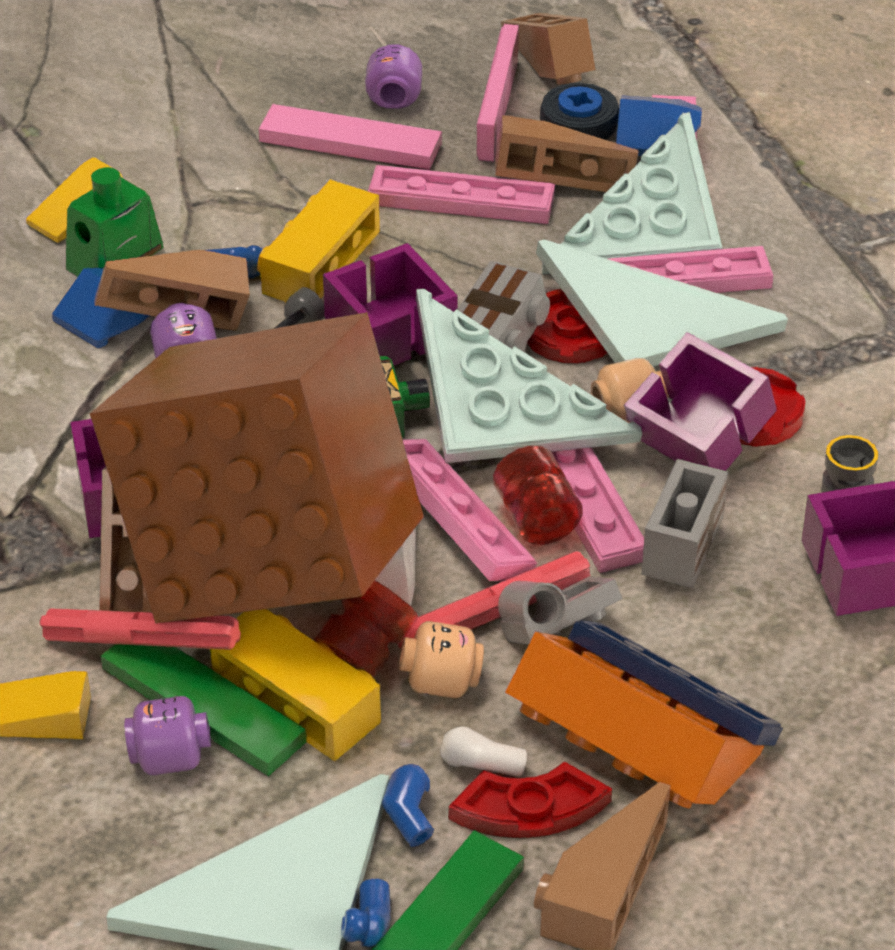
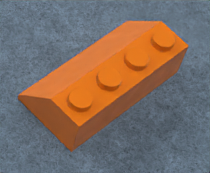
(629, 720)

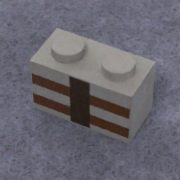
(507, 303)
(684, 523)

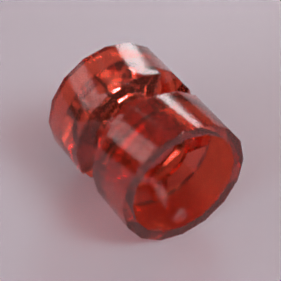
(537, 495)
(367, 628)

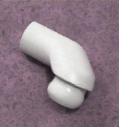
(470, 749)

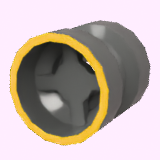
(849, 463)

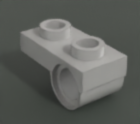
(555, 607)

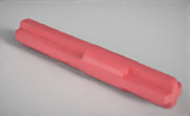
(483, 605)
(139, 629)

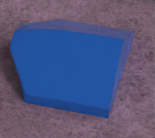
(647, 118)
(91, 322)

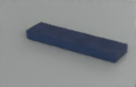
(676, 682)

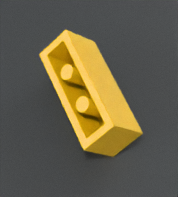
(320, 239)
(301, 681)

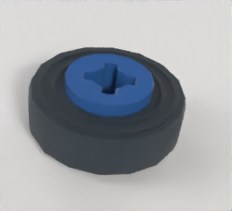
(582, 109)

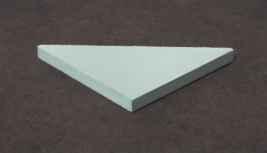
(655, 207)
(648, 313)
(502, 398)
(273, 889)

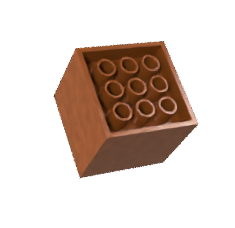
(260, 469)

